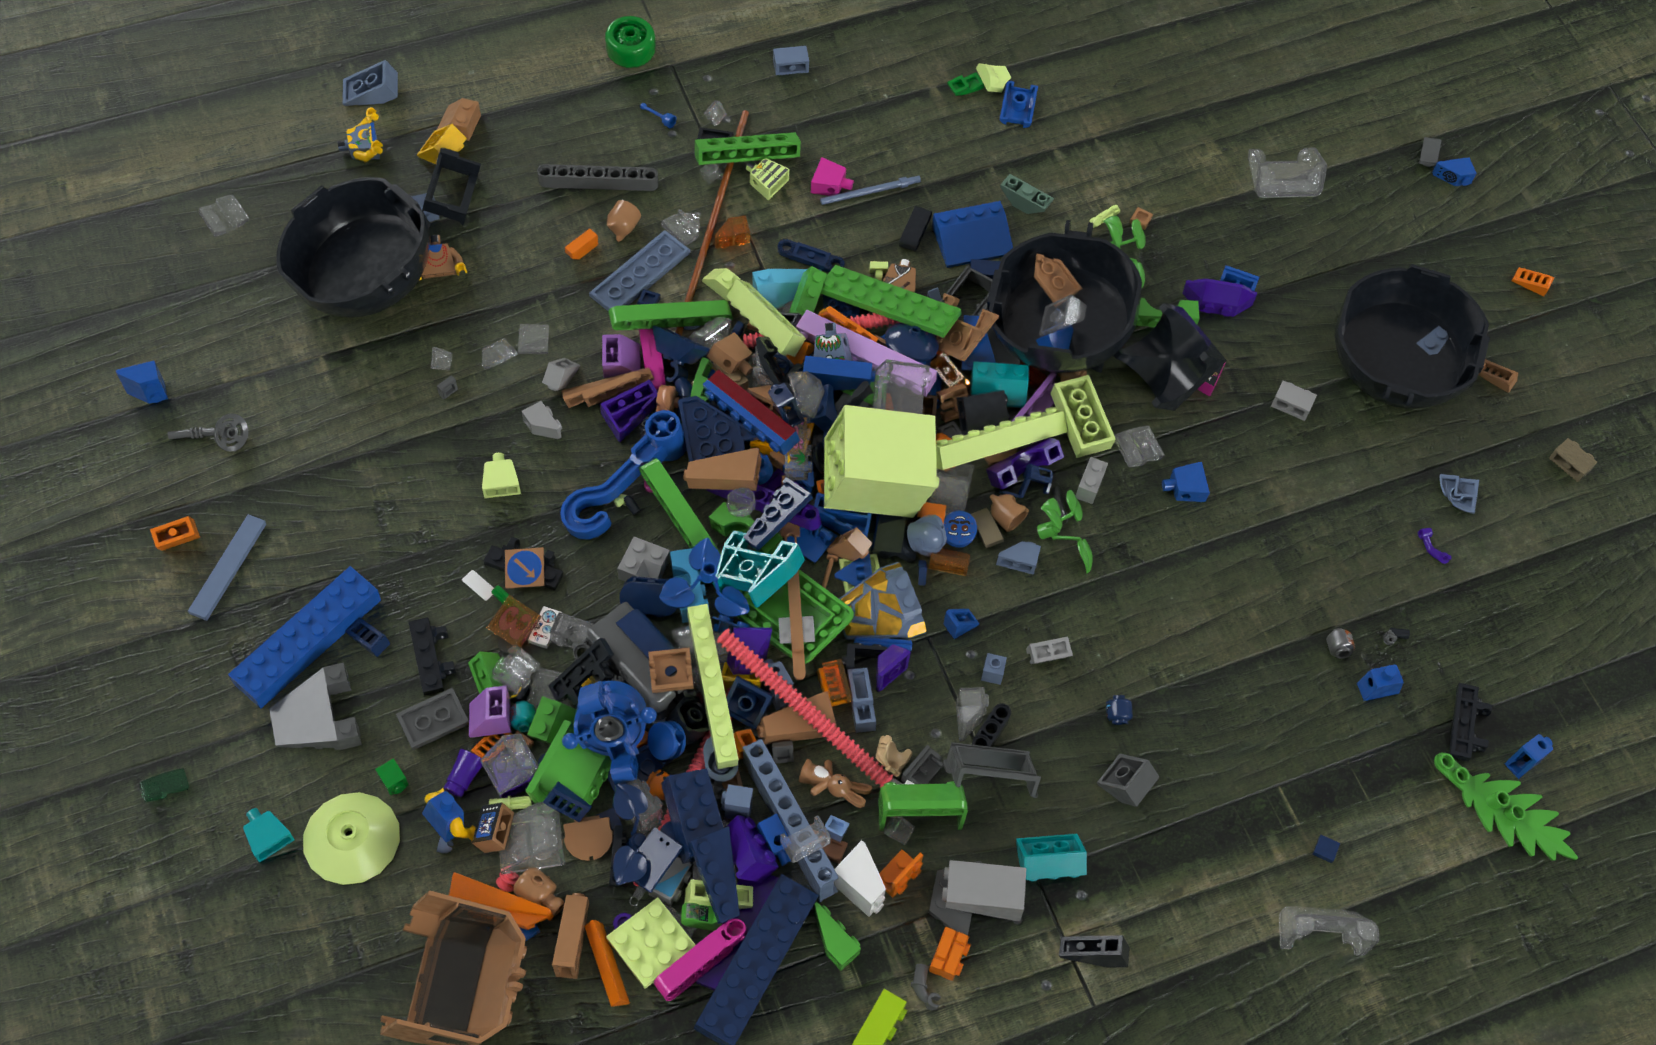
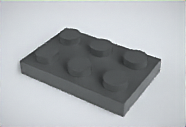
(432, 719)

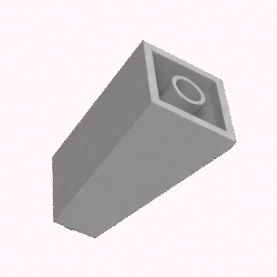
(985, 889)

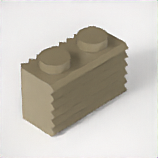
(1573, 459)

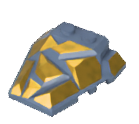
(884, 606)

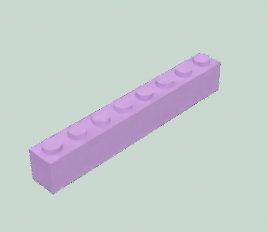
(861, 348)

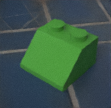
(549, 719)

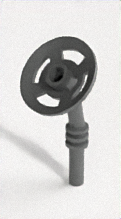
(220, 429)

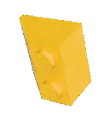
(445, 137)

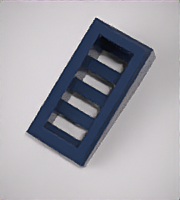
(376, 645)
(564, 793)

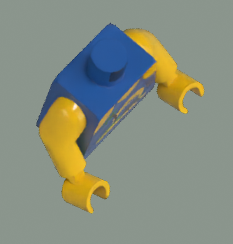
(446, 816)

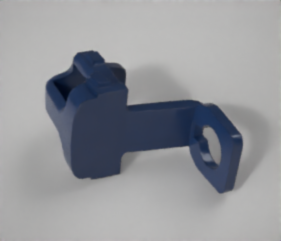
(1032, 473)

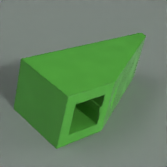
(837, 943)

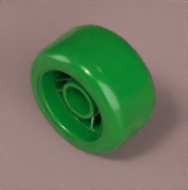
(630, 41)

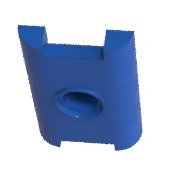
(1018, 104)

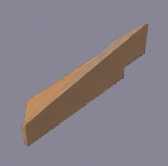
(604, 389)

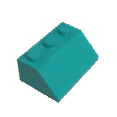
(1001, 376)
(1052, 856)

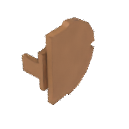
(588, 837)

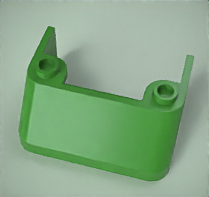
(922, 801)

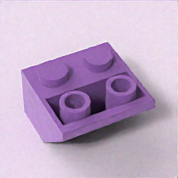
(619, 355)
(490, 712)

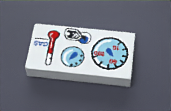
(540, 634)

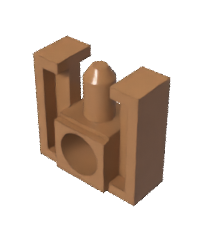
(952, 393)

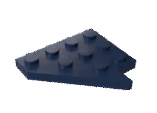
(711, 431)

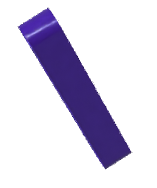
(800, 519)

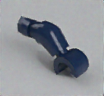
(681, 383)

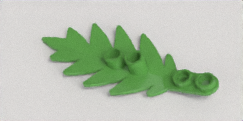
(1509, 812)

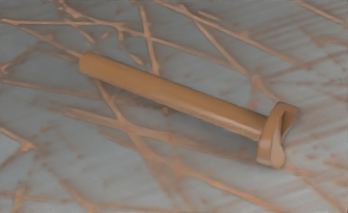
(832, 558)

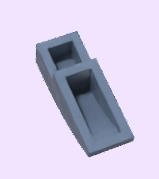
(861, 700)

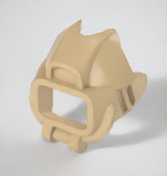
(890, 757)

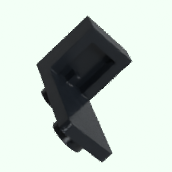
(860, 650)

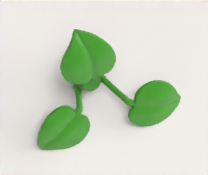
(1116, 231)
(1053, 527)

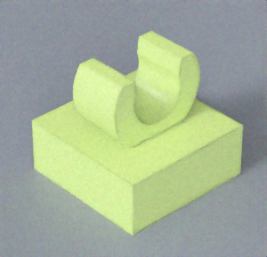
(878, 268)

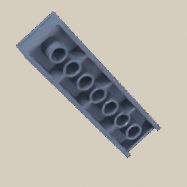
(782, 802)

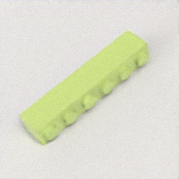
(765, 318)

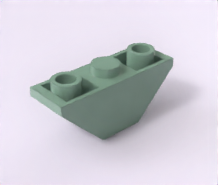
(1025, 196)

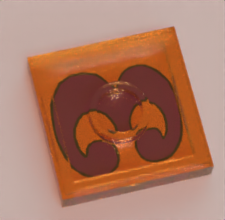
(514, 622)

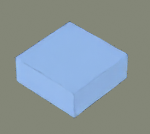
(836, 828)

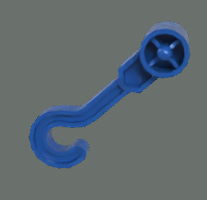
(662, 441)

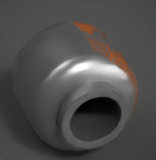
(1340, 643)

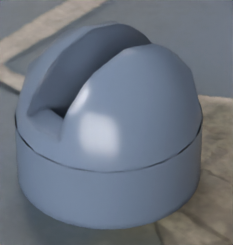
(444, 847)

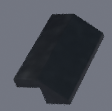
(891, 537)

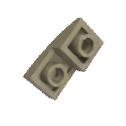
(987, 528)

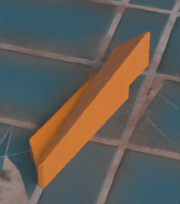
(523, 911)

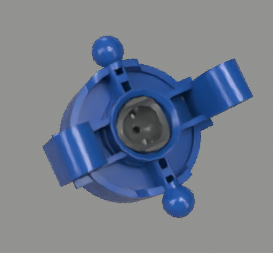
(611, 723)

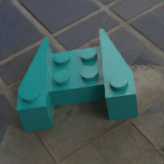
(757, 571)

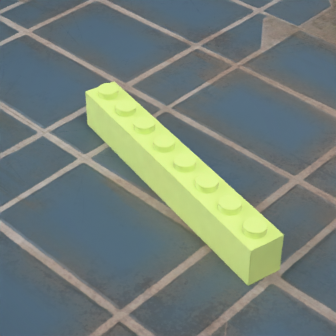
(1000, 438)
(712, 686)

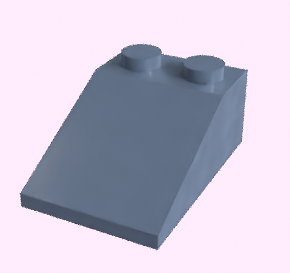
(371, 86)

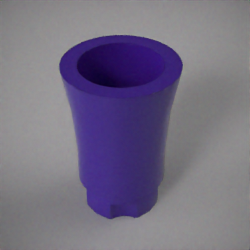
(462, 773)

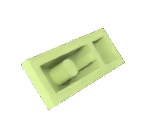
(696, 893)

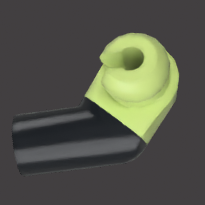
(628, 501)

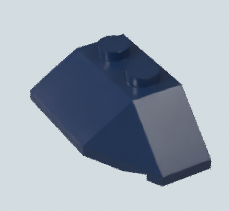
(677, 347)

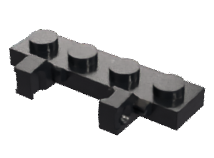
(496, 559)
(590, 662)
(430, 669)
(1466, 710)

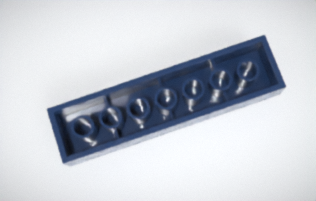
(756, 962)

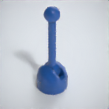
(668, 119)

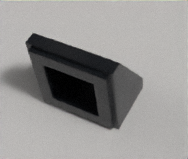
(521, 694)

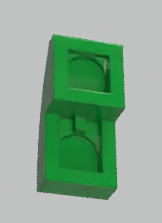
(965, 85)

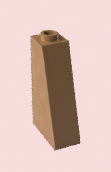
(725, 471)
(789, 726)
(571, 936)

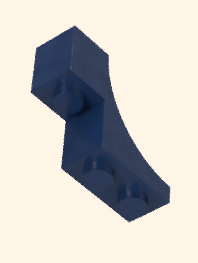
(826, 412)

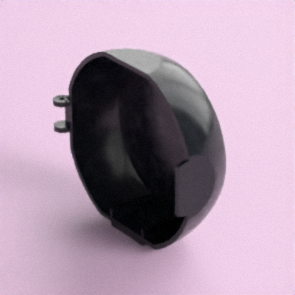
(354, 247)
(1109, 290)
(1387, 318)

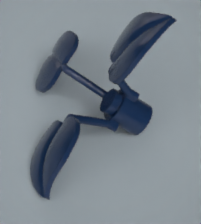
(627, 863)

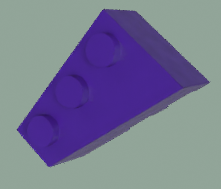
(629, 409)
(750, 851)

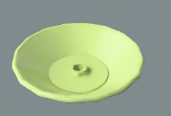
(355, 856)

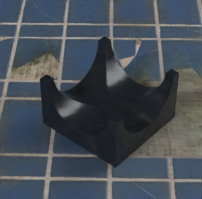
(1173, 358)

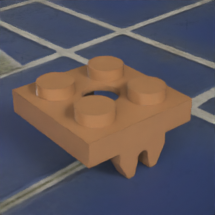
(661, 660)

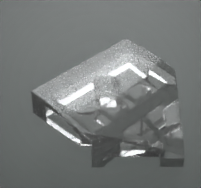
(683, 226)

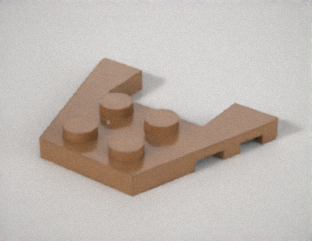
(962, 336)

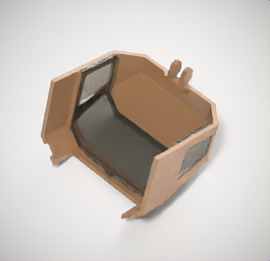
(464, 972)

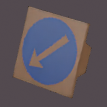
(524, 568)

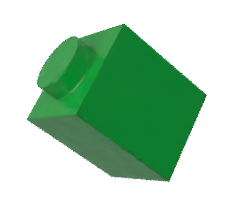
(392, 777)

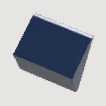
(748, 702)

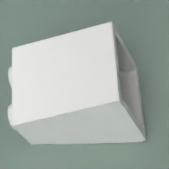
(861, 880)

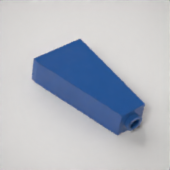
(839, 373)

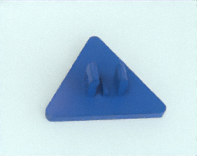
(855, 571)

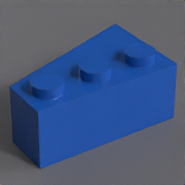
(842, 520)

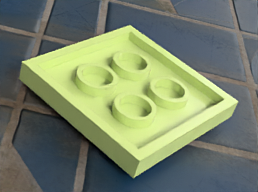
(650, 942)

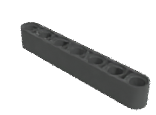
(598, 177)

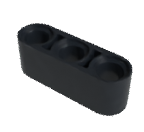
(915, 228)
(993, 722)

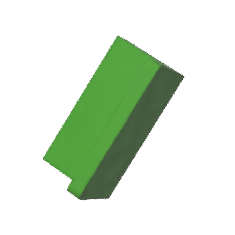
(482, 668)

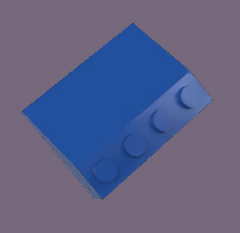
(972, 233)

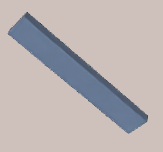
(227, 567)

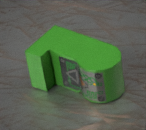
(699, 917)

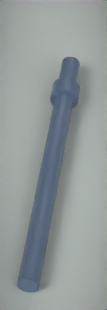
(902, 183)

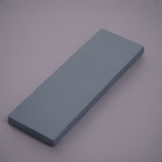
(640, 271)

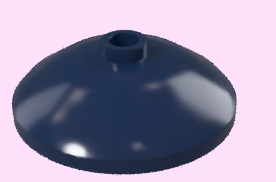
(912, 342)

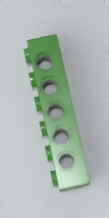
(747, 148)

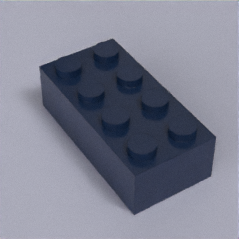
(691, 808)

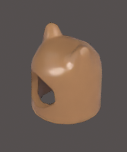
(623, 219)
(1007, 511)

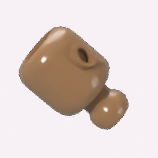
(538, 888)

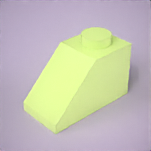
(720, 281)

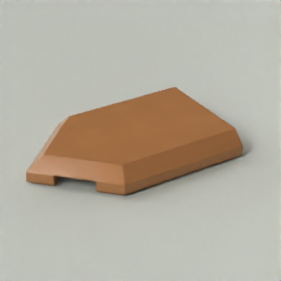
(1055, 278)

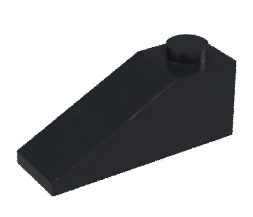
(1096, 950)

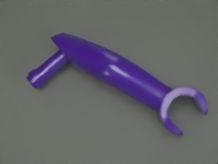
(1424, 534)

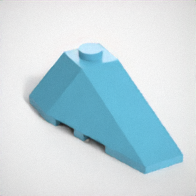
(777, 285)

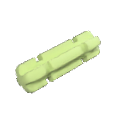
(1113, 210)

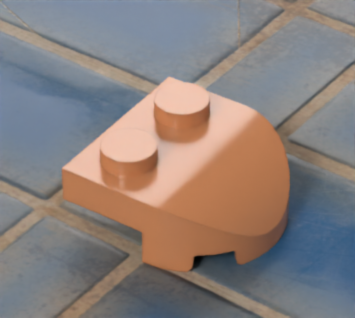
(667, 398)

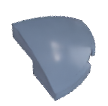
(1460, 492)

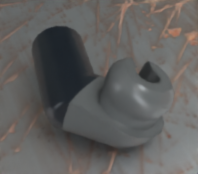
(1395, 633)

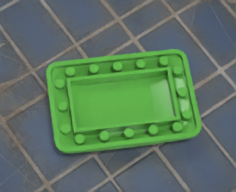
(828, 613)

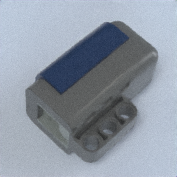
(630, 639)

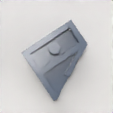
(1434, 341)

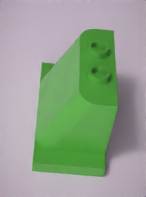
(575, 768)

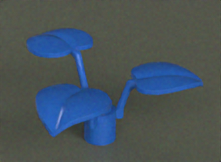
(705, 558)

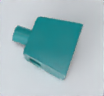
(265, 834)

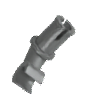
(920, 986)

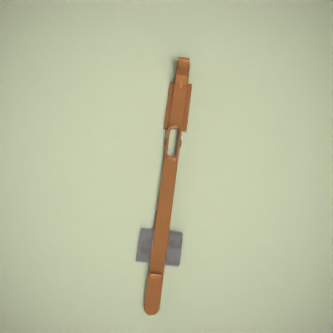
(795, 628)

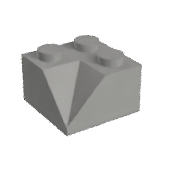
(643, 560)

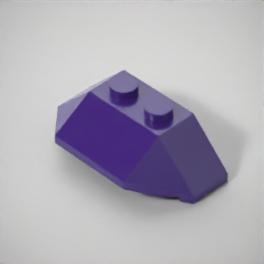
(1219, 296)

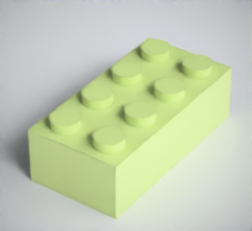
(1084, 415)

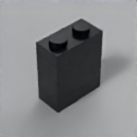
(982, 410)

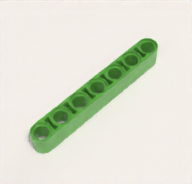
(667, 314)
(674, 503)

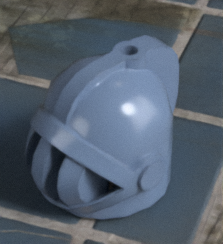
(927, 535)

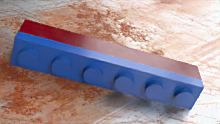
(751, 412)

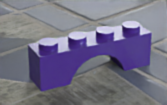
(1040, 453)

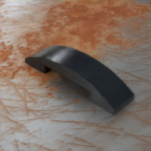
(766, 351)

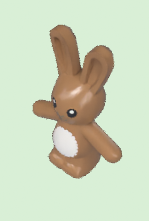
(837, 784)

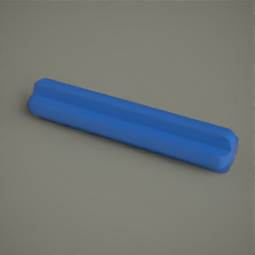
(907, 644)

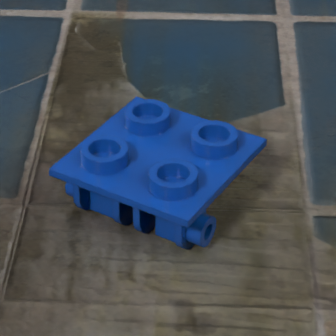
(814, 542)
(725, 622)

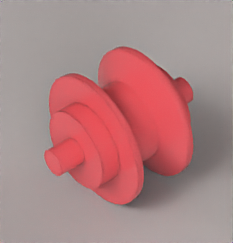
(507, 881)

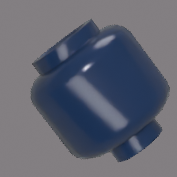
(1119, 710)

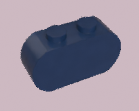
(644, 594)

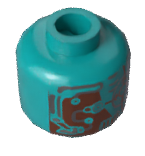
(522, 715)

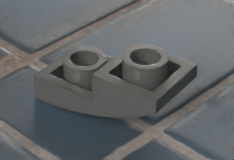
(1430, 151)

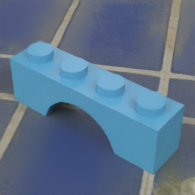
(682, 569)

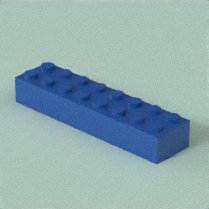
(304, 637)

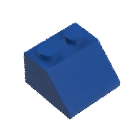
(143, 382)

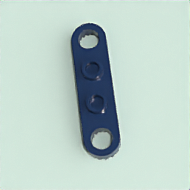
(809, 255)

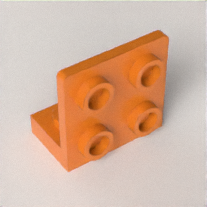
(900, 871)

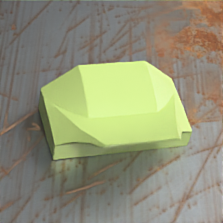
(993, 77)

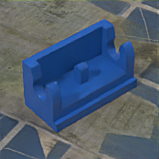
(1239, 277)

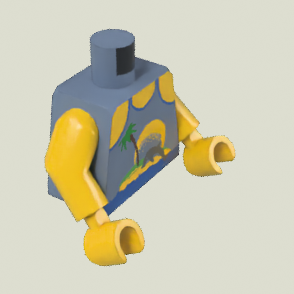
(362, 139)

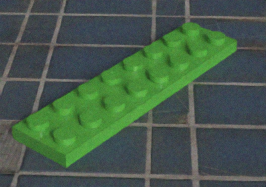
(890, 301)

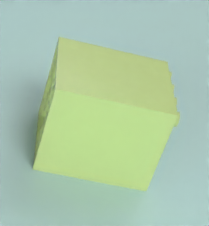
(880, 461)

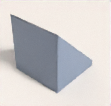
(934, 294)

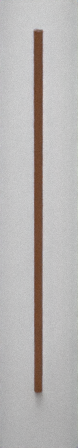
(711, 225)

